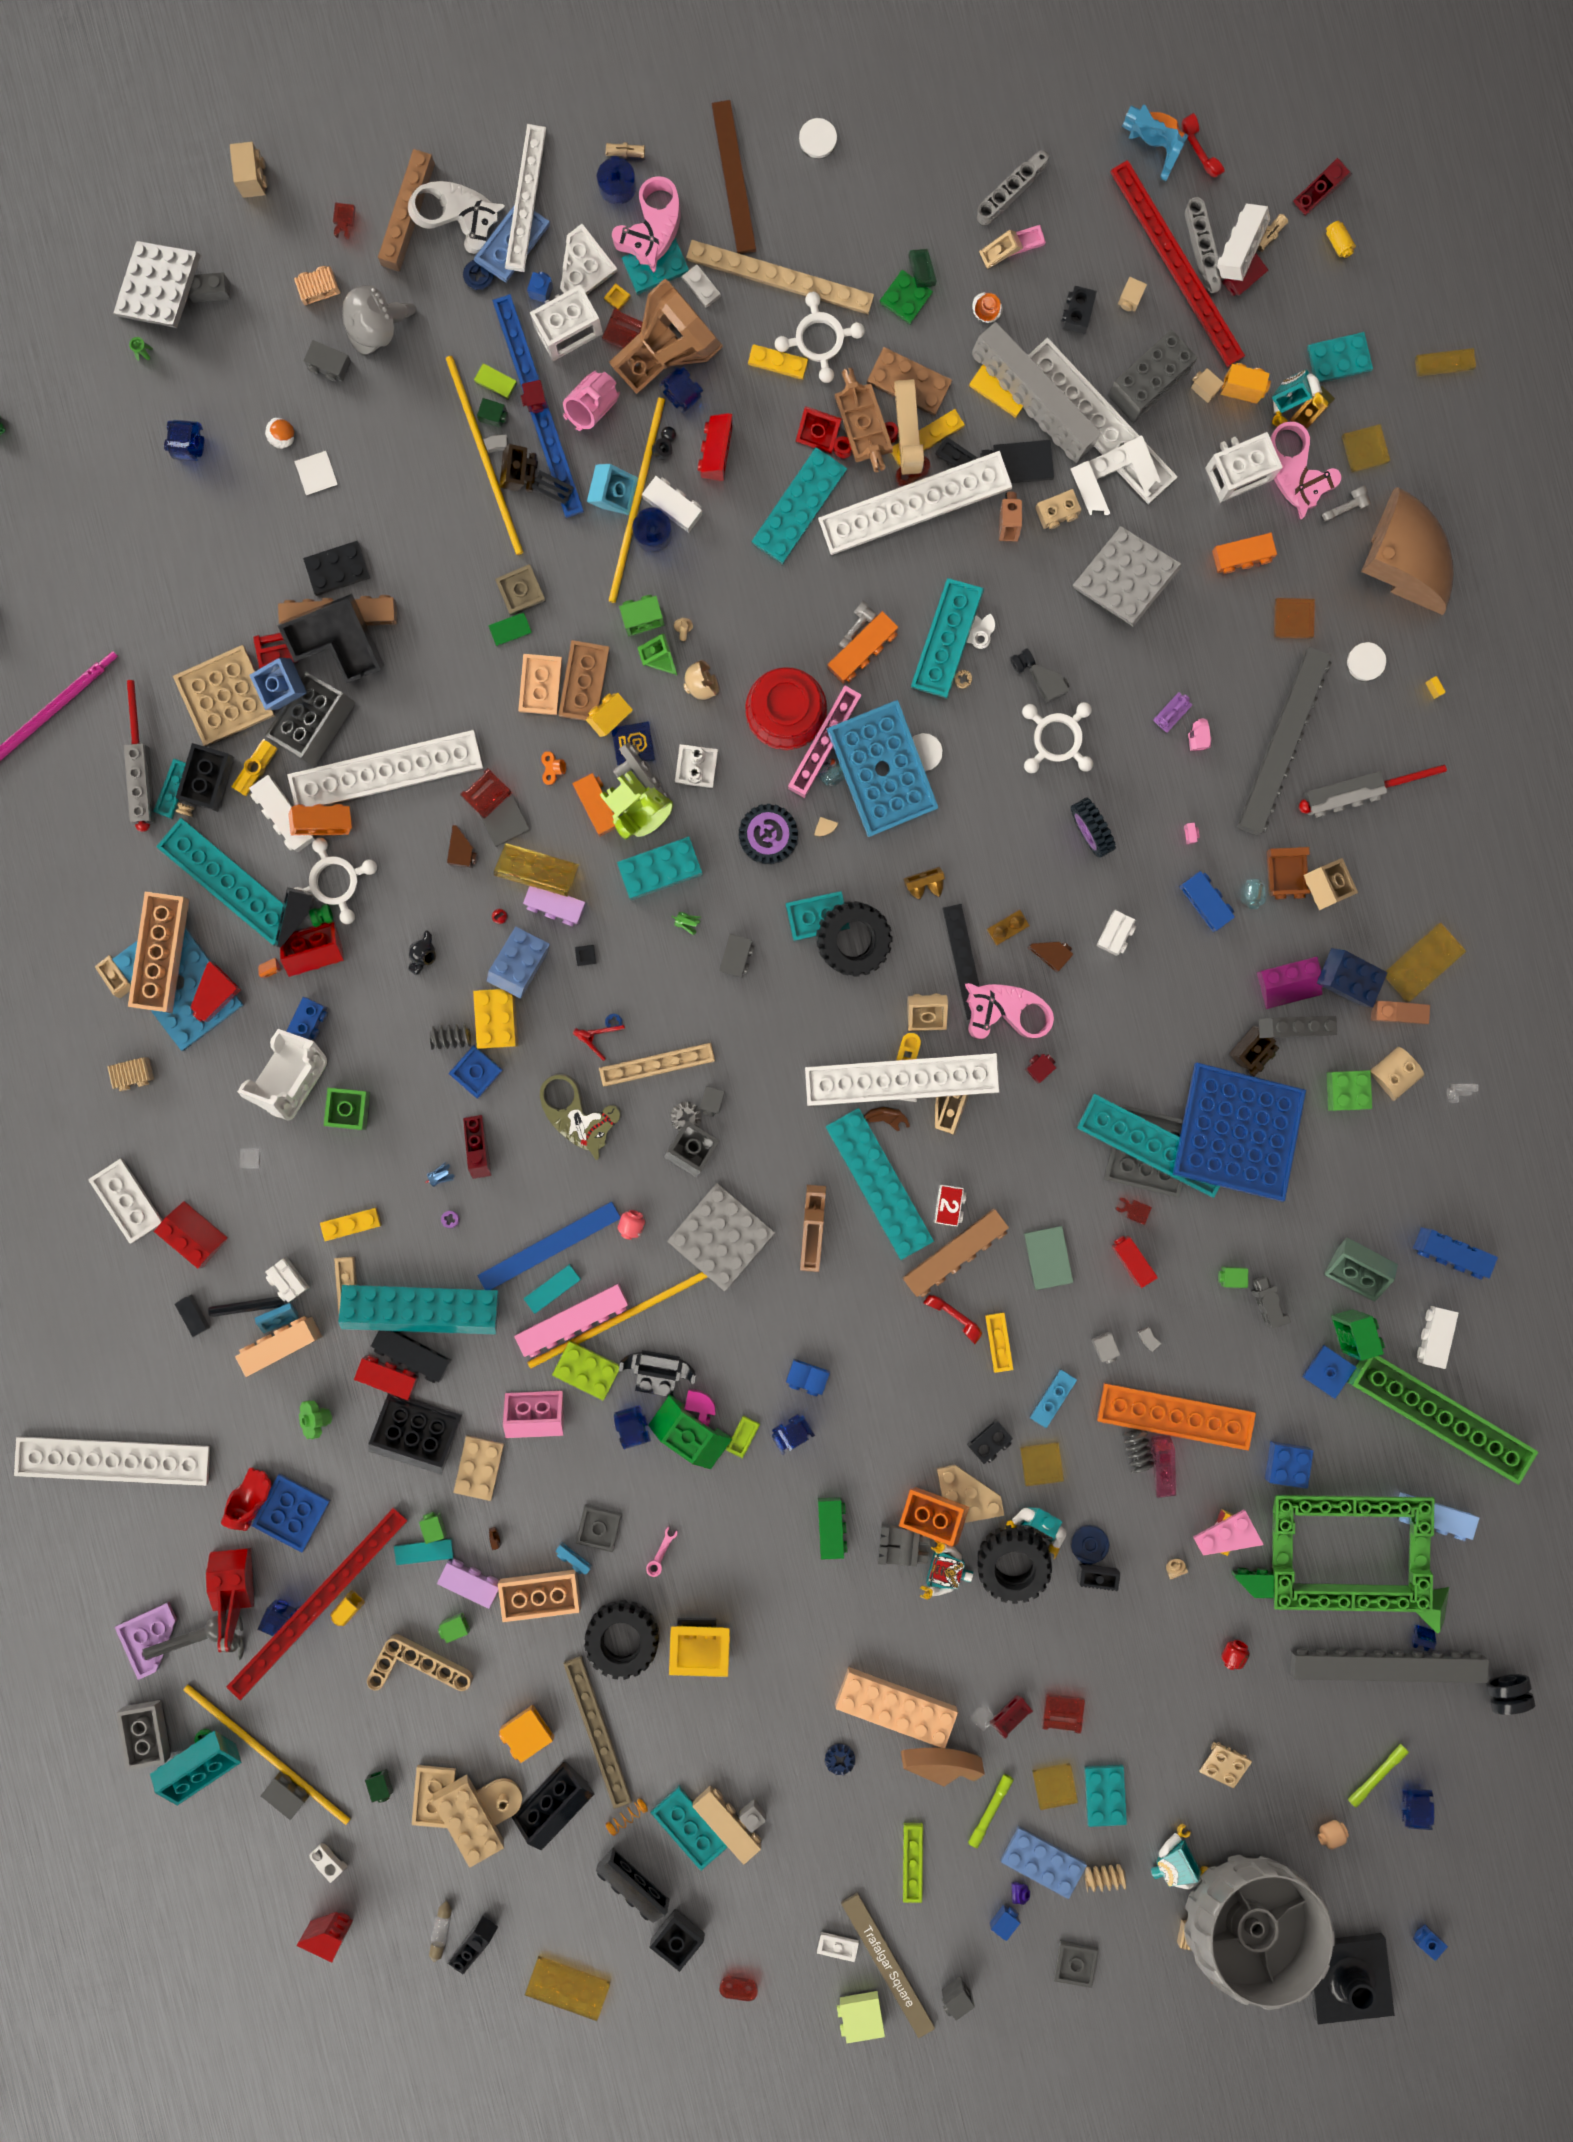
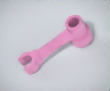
(660, 1554)

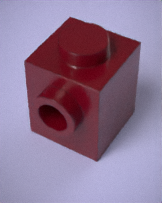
(534, 396)
(1040, 1067)

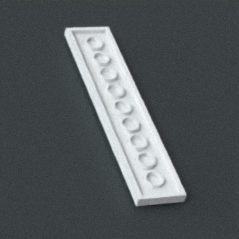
(1102, 415)
(915, 503)
(386, 770)
(902, 1079)
(112, 1460)

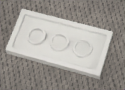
(125, 1200)

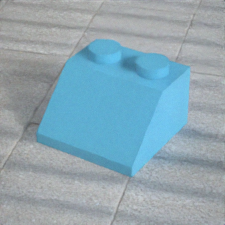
(612, 488)

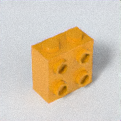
(1245, 383)
(526, 1734)

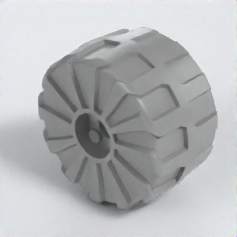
(1284, 1953)

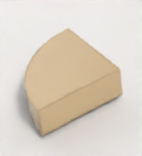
(825, 827)

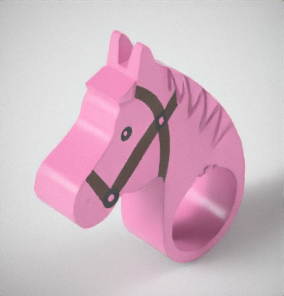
(1295, 481)

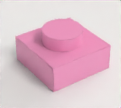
(1191, 833)

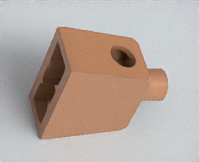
(1010, 518)

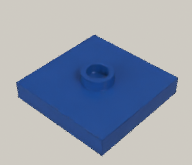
(475, 1071)
(1329, 1371)

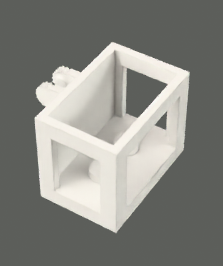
(563, 319)
(1243, 465)

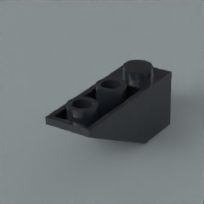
(473, 1945)

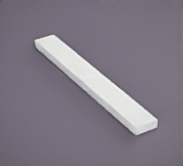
(525, 198)

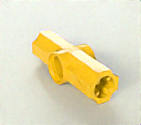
(262, 756)

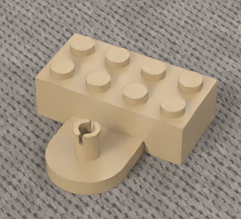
(474, 1814)

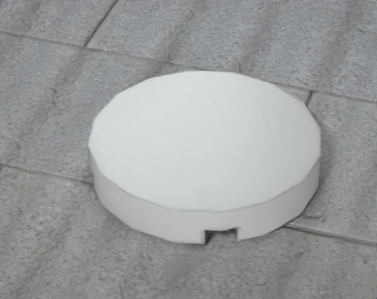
(817, 138)
(1366, 661)
(929, 750)

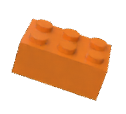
(934, 1516)

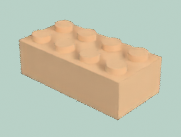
(274, 1348)
(539, 1595)

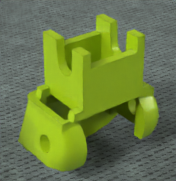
(641, 807)

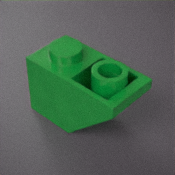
(1257, 1583)

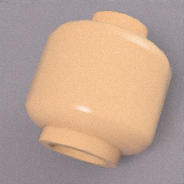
(1333, 1834)

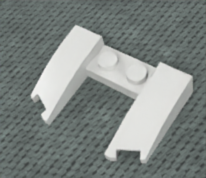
(1132, 452)

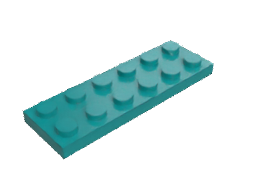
(799, 505)
(947, 638)

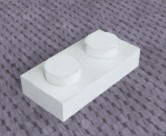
(701, 286)
(837, 1946)

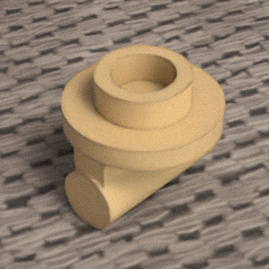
(683, 626)
(1176, 1568)

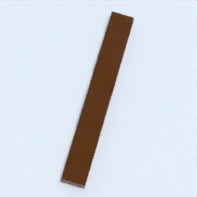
(733, 177)

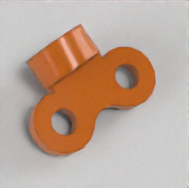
(552, 767)

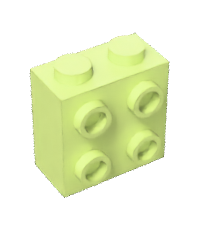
(861, 2017)

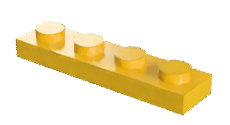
(935, 432)

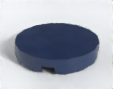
(1090, 1544)

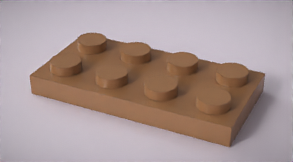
(929, 385)
(583, 679)

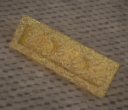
(1445, 362)

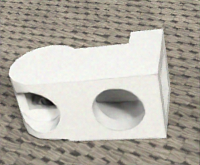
(327, 1862)

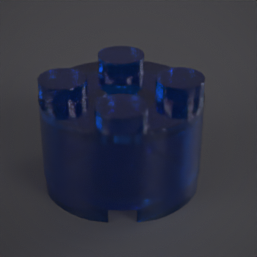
(608, 184)
(681, 389)
(184, 440)
(642, 525)
(631, 1427)
(792, 1434)
(1418, 1809)

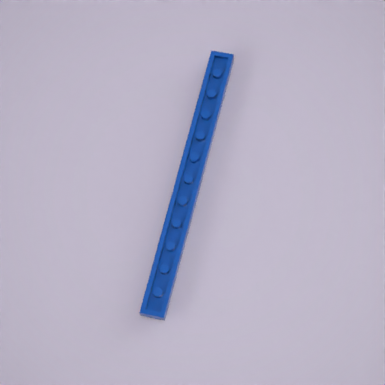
(543, 420)

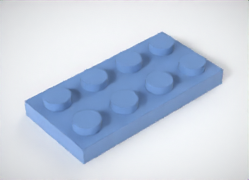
(494, 251)
(1043, 1862)

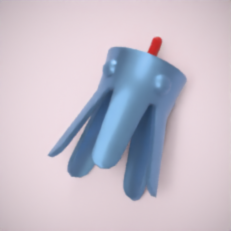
(440, 1175)

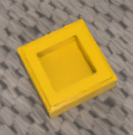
(617, 297)
(1435, 687)

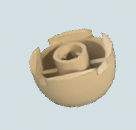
(700, 682)

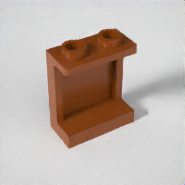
(1287, 872)

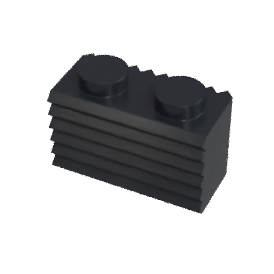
(1098, 1577)

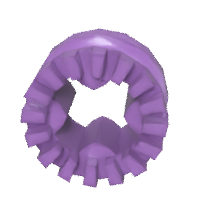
(445, 1222)

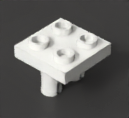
(696, 766)

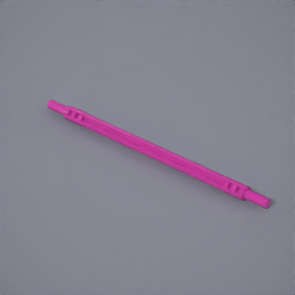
(55, 705)

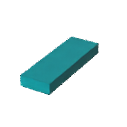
(167, 799)
(552, 1289)
(423, 1552)

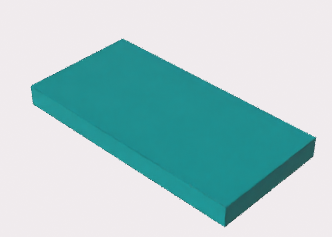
(688, 1828)

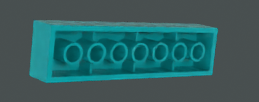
(418, 1309)

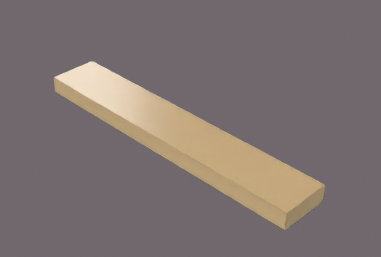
(657, 1064)

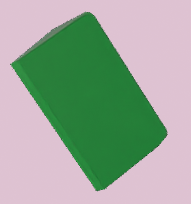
(510, 629)

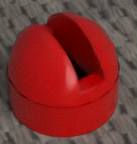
(501, 920)

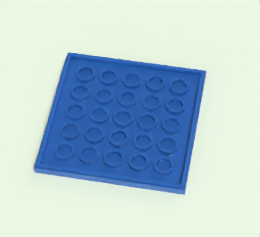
(1239, 1132)

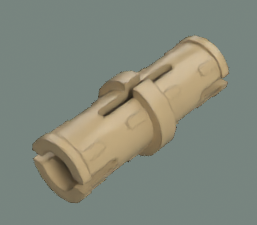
(625, 150)
(1278, 224)

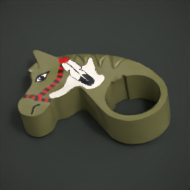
(581, 1129)

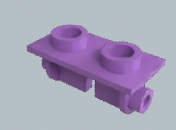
(1173, 712)

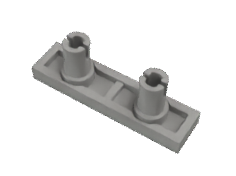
(641, 768)

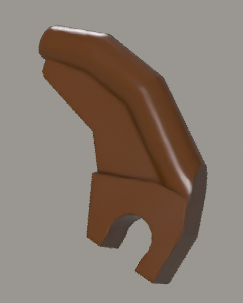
(889, 1115)

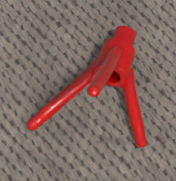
(588, 1036)

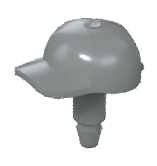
(371, 318)

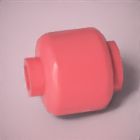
(631, 1224)

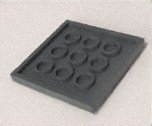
(1133, 1172)

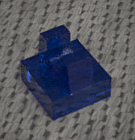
(1424, 1637)

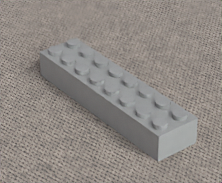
(1035, 392)

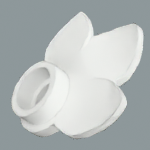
(981, 628)

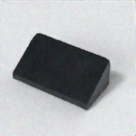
(192, 1315)

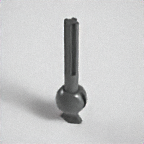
(209, 1632)

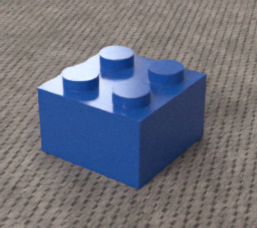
(1289, 1465)

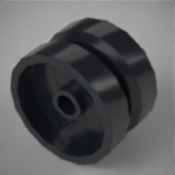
(1510, 1694)

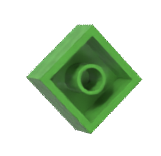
(641, 615)
(1349, 1090)
(346, 1108)

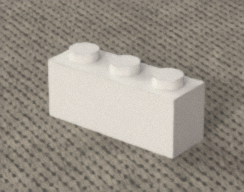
(672, 503)
(1437, 1337)

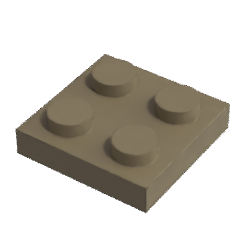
(520, 589)

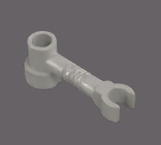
(1359, 498)
(865, 614)

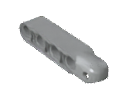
(1034, 165)
(1210, 275)

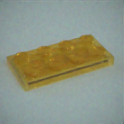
(536, 869)
(1424, 962)
(567, 1988)

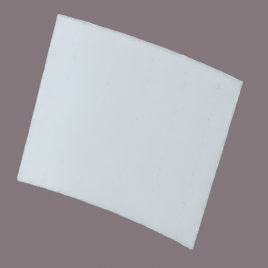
(316, 473)

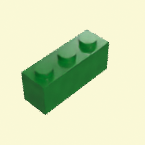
(832, 1528)

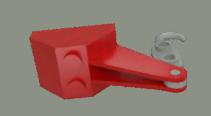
(230, 1588)

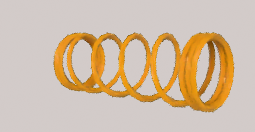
(642, 1806)

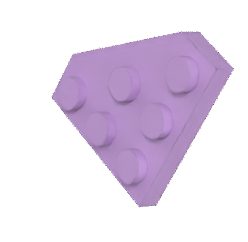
(145, 1631)

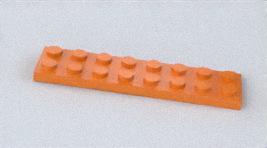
(1176, 1416)

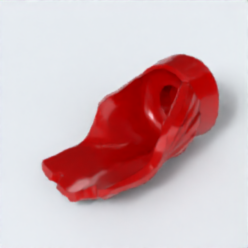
(246, 1500)

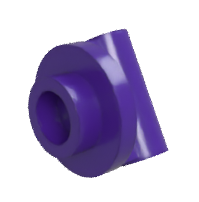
(1020, 1893)

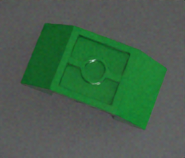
(688, 1435)

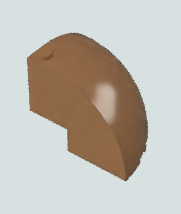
(1412, 553)

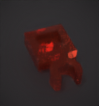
(343, 218)
(1136, 1211)

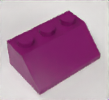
(1290, 982)

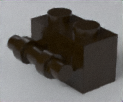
(514, 466)
(1254, 1051)

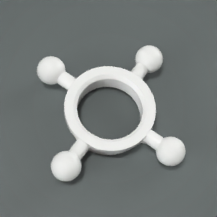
(813, 300)
(1084, 762)
(368, 867)

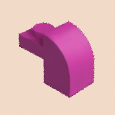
(700, 1402)

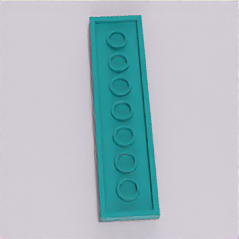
(223, 878)
(1136, 1138)
(879, 1184)

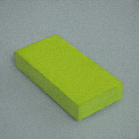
(495, 381)
(743, 1436)

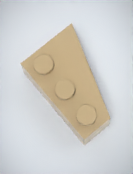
(949, 1112)

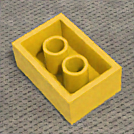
(495, 1019)

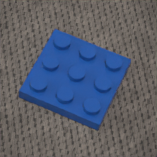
(290, 1513)

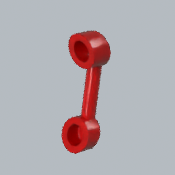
(1191, 127)
(842, 446)
(971, 1329)

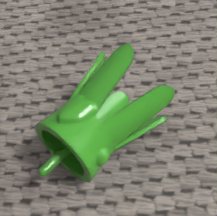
(138, 347)
(684, 920)

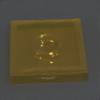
(1366, 448)
(1041, 1464)
(1055, 1786)

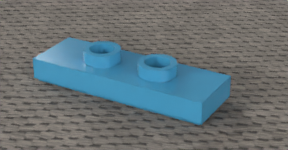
(1053, 1398)

